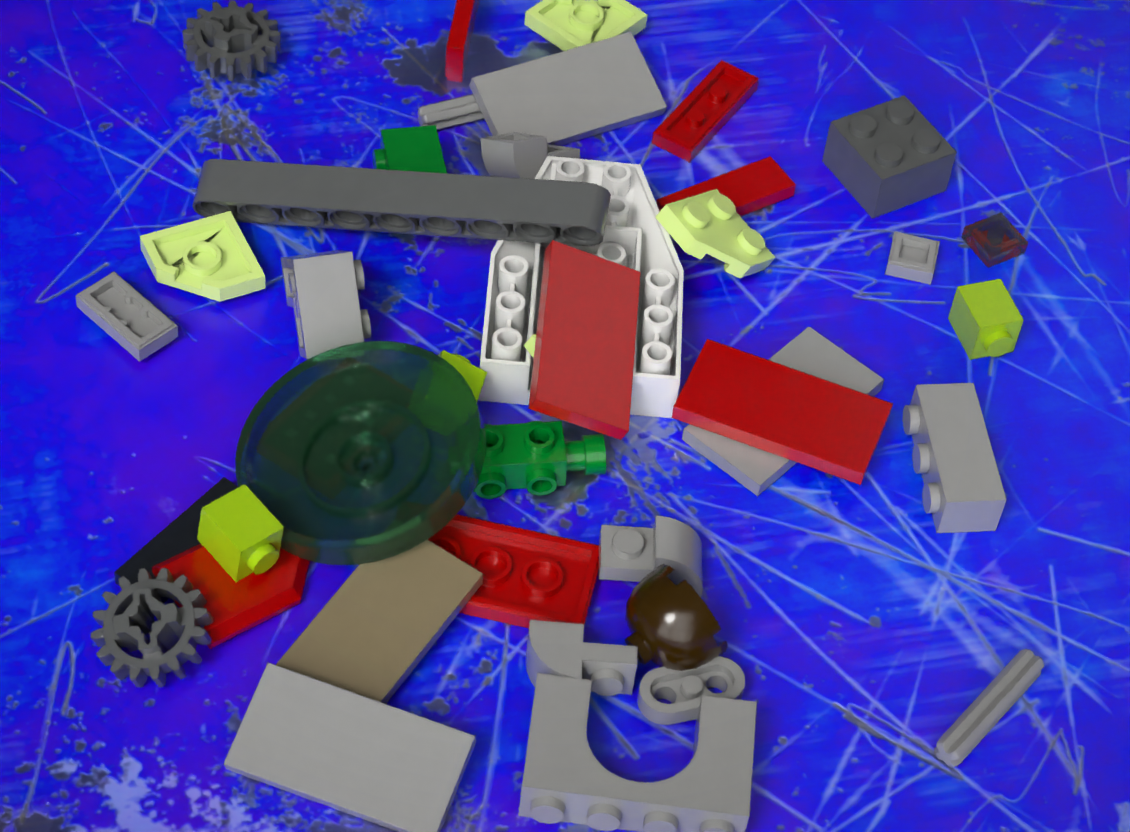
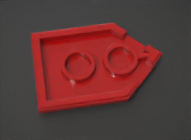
(241, 603)

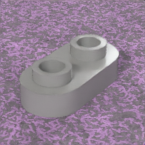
(686, 689)

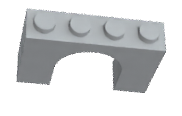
(571, 786)

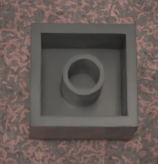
(888, 156)

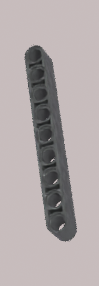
(404, 201)

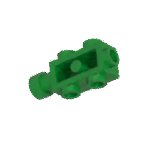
(535, 458)

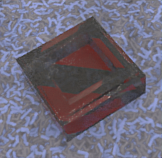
(994, 240)

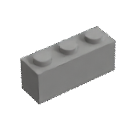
(954, 458)

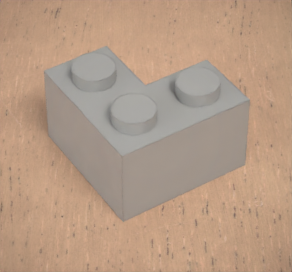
(325, 300)

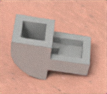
(520, 154)
(635, 552)
(560, 651)

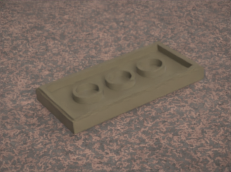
(384, 621)

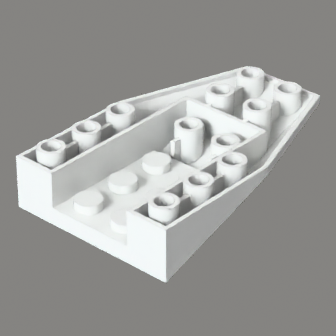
(630, 239)

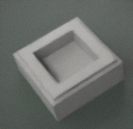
(912, 258)

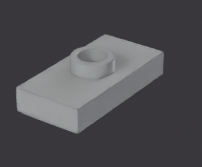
(127, 316)

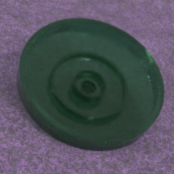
(363, 451)

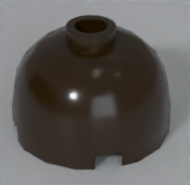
(671, 623)

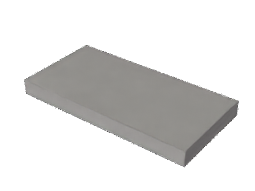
(571, 92)
(806, 353)
(350, 752)

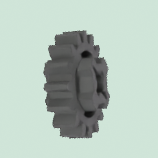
(231, 40)
(132, 617)

